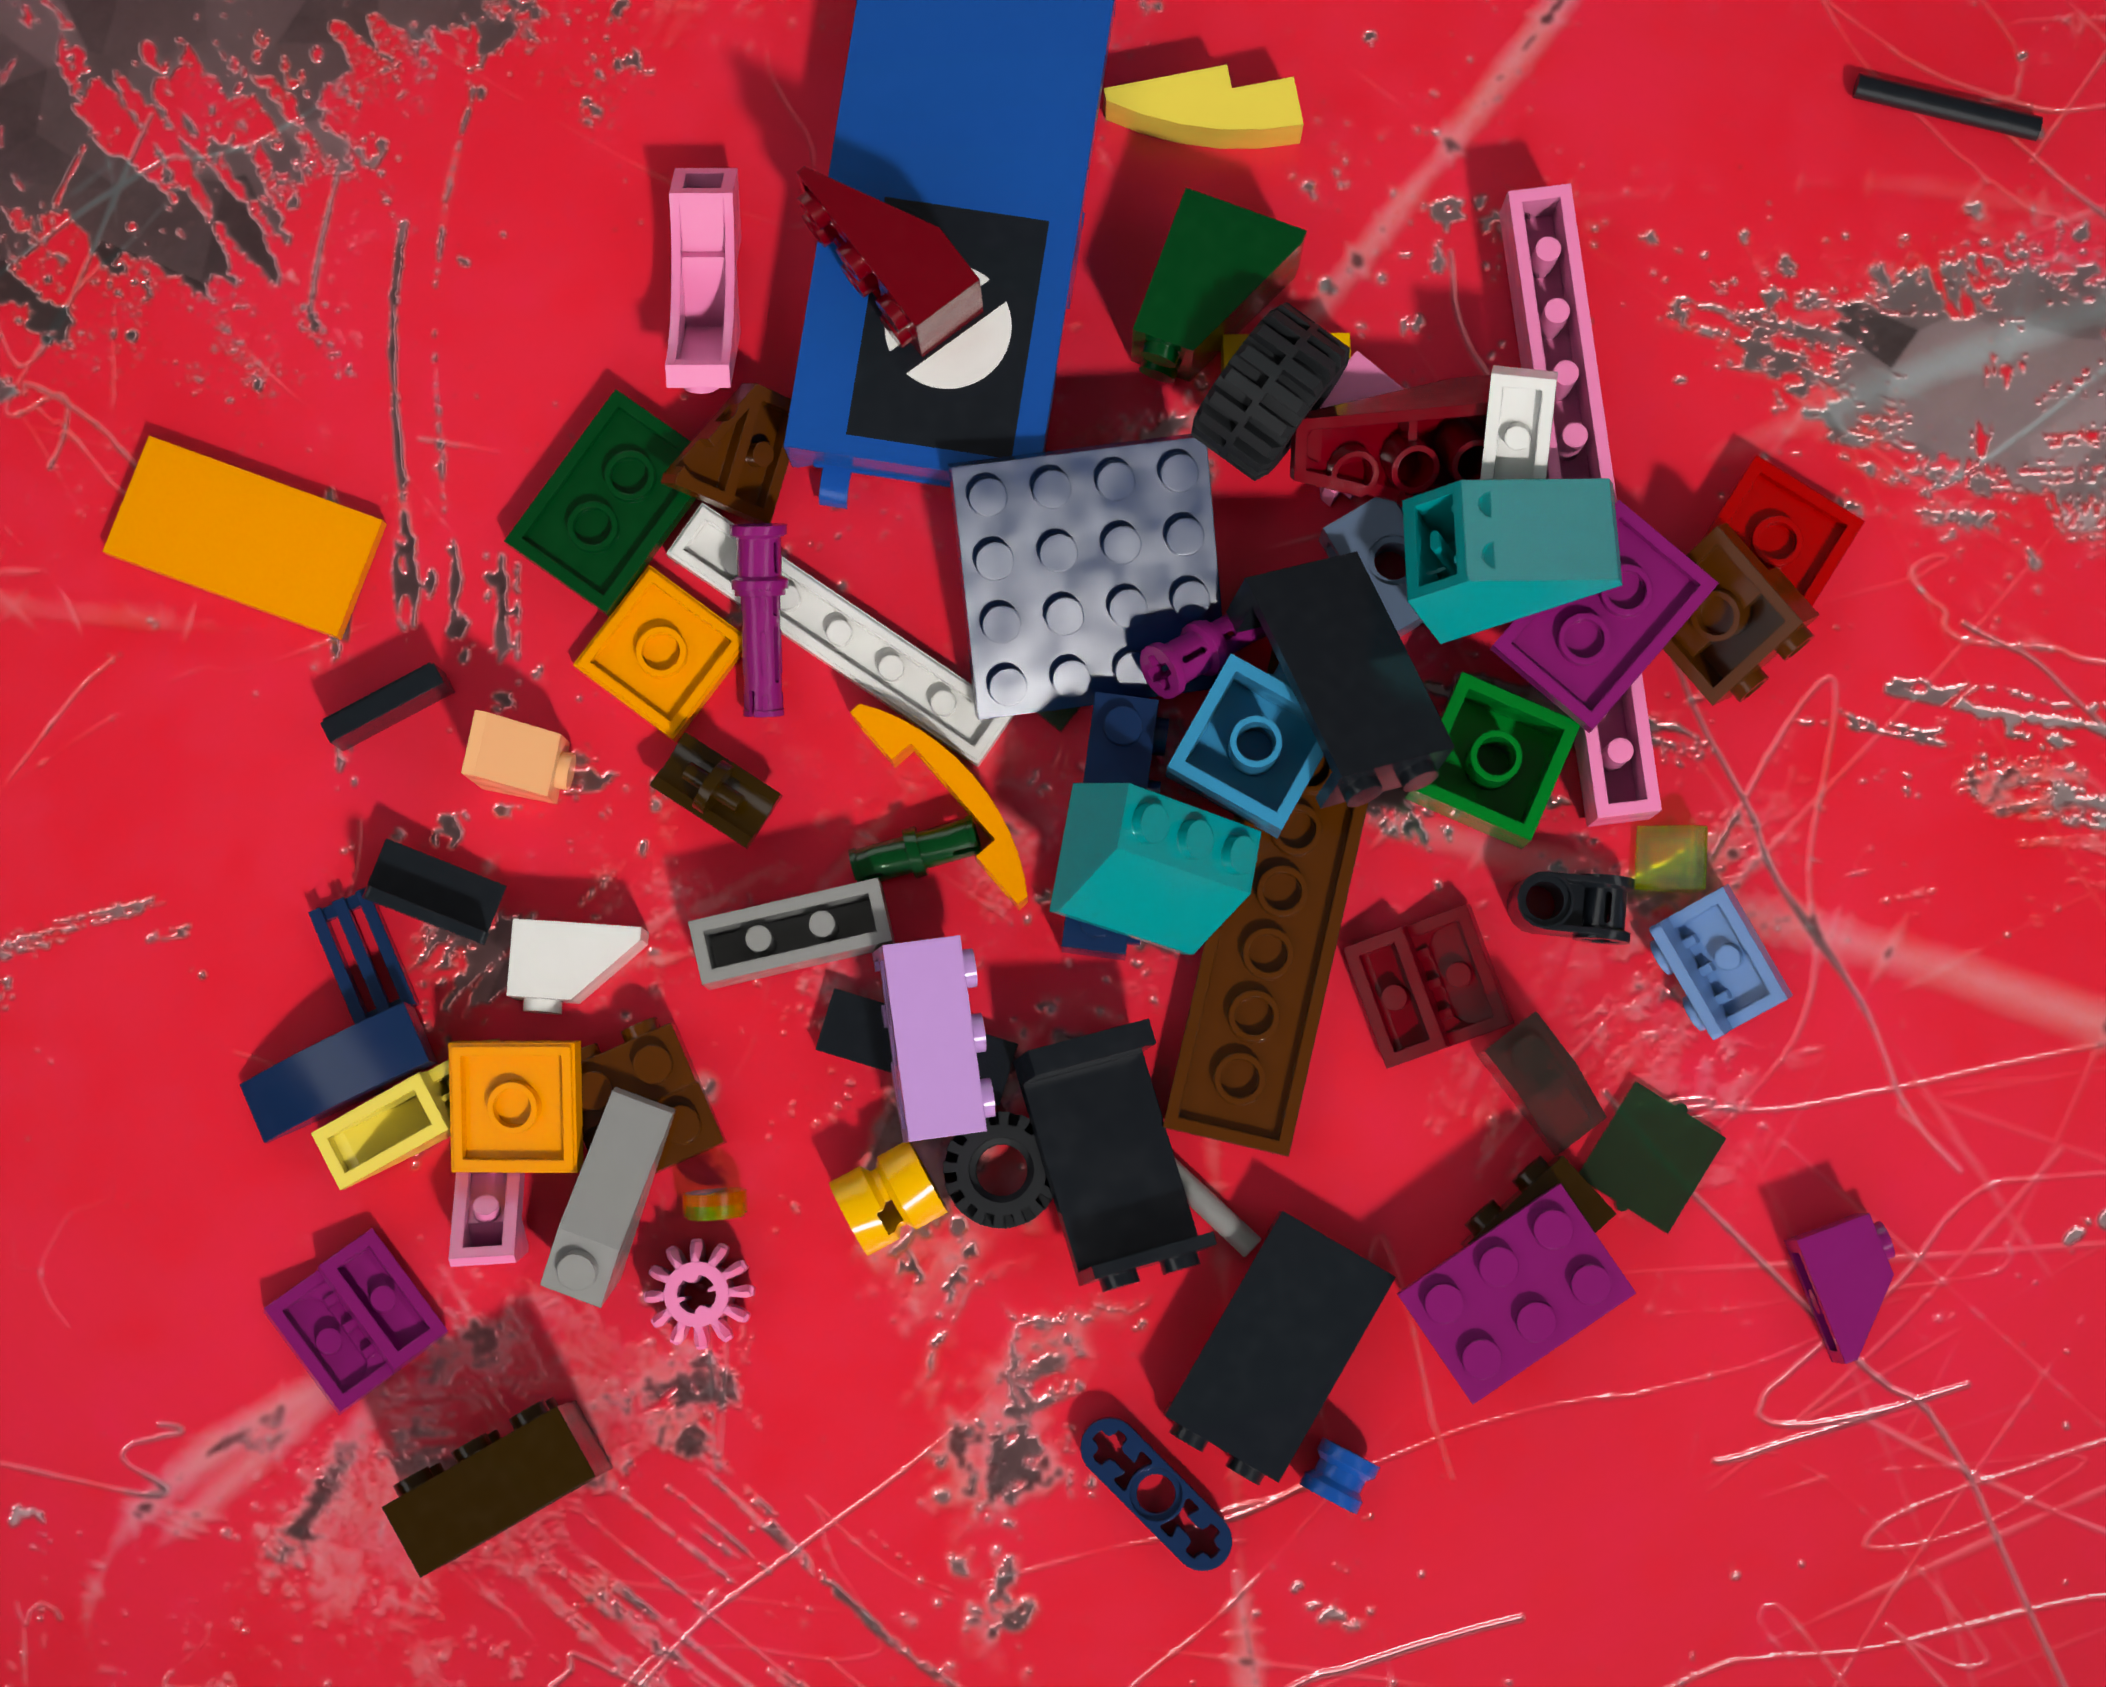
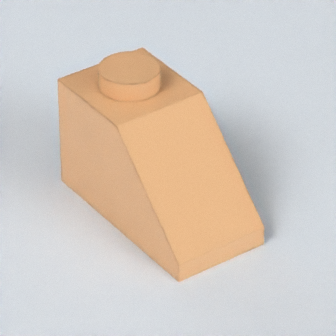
(517, 758)

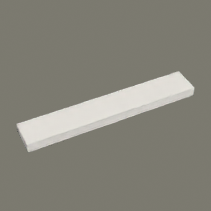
(849, 642)

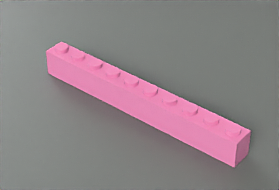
(1557, 336)

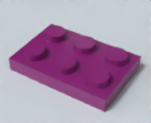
(1600, 644)
(1516, 1293)

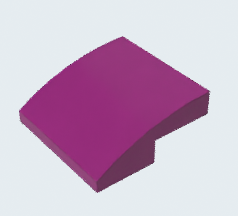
(355, 1321)

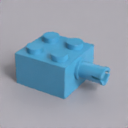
(1249, 747)

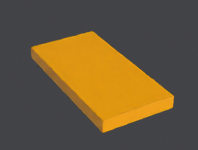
(244, 537)

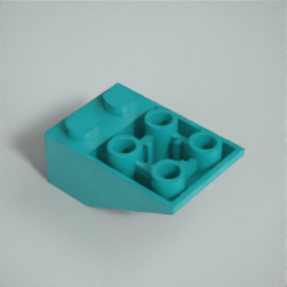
(1507, 550)

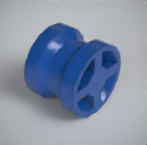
(1339, 1475)

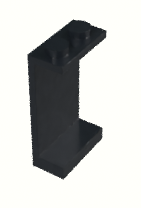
(1347, 676)
(1109, 1156)
(1278, 1349)

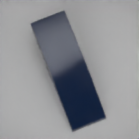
(338, 1072)

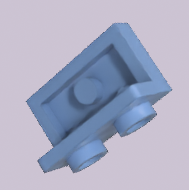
(1718, 963)

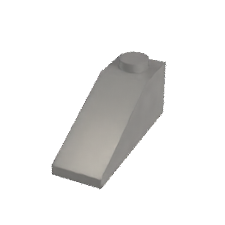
(608, 1199)

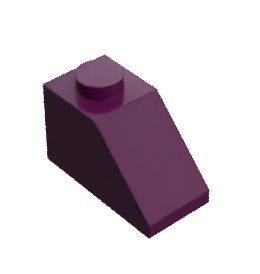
(1844, 1279)

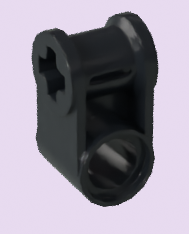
(1585, 908)

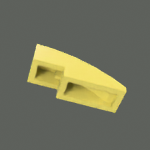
(1207, 111)
(388, 1127)

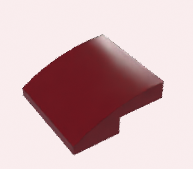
(1428, 985)

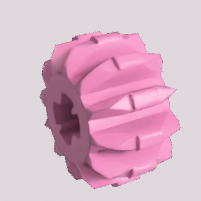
(706, 1314)

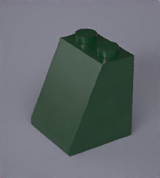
(1210, 282)

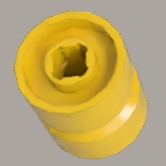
(888, 1197)

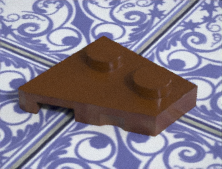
(738, 455)

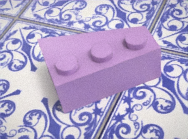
(934, 1038)

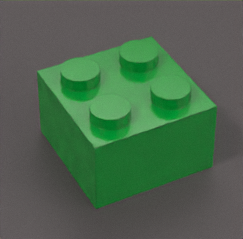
(1501, 761)

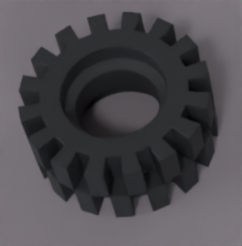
(972, 1198)

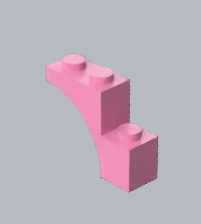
(703, 279)

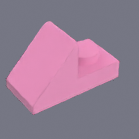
(487, 1219)

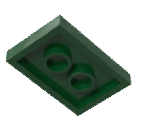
(606, 505)

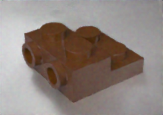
(1741, 621)
(660, 1069)

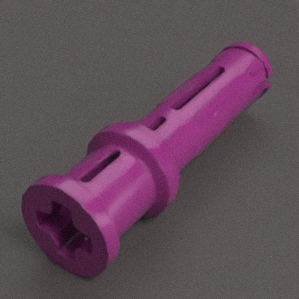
(760, 588)
(1196, 661)

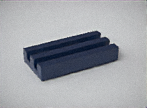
(343, 910)

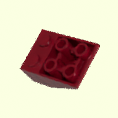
(901, 259)

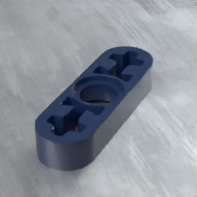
(1201, 1516)

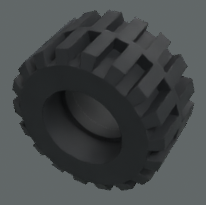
(1269, 389)

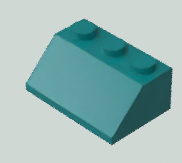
(1151, 866)

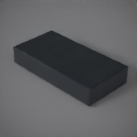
(386, 706)

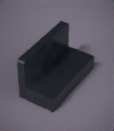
(434, 892)

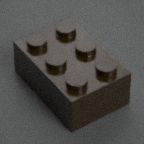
(495, 1483)

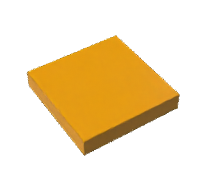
(661, 653)
(516, 1106)

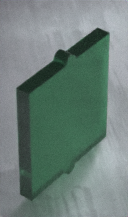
(1651, 1157)

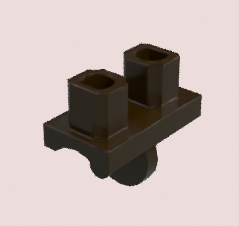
(716, 790)

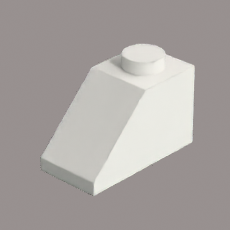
(566, 960)

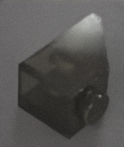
(1543, 1082)

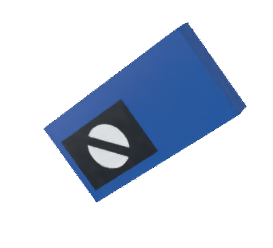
(989, 133)

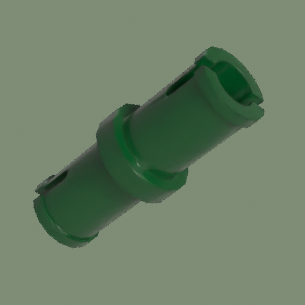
(916, 851)

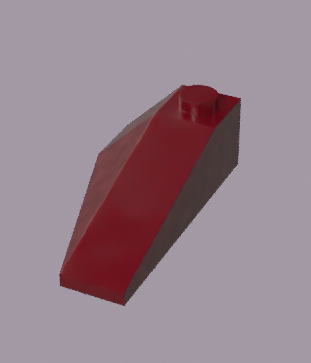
(1395, 440)

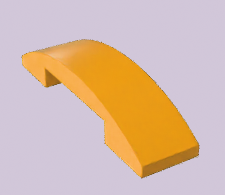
(899, 740)

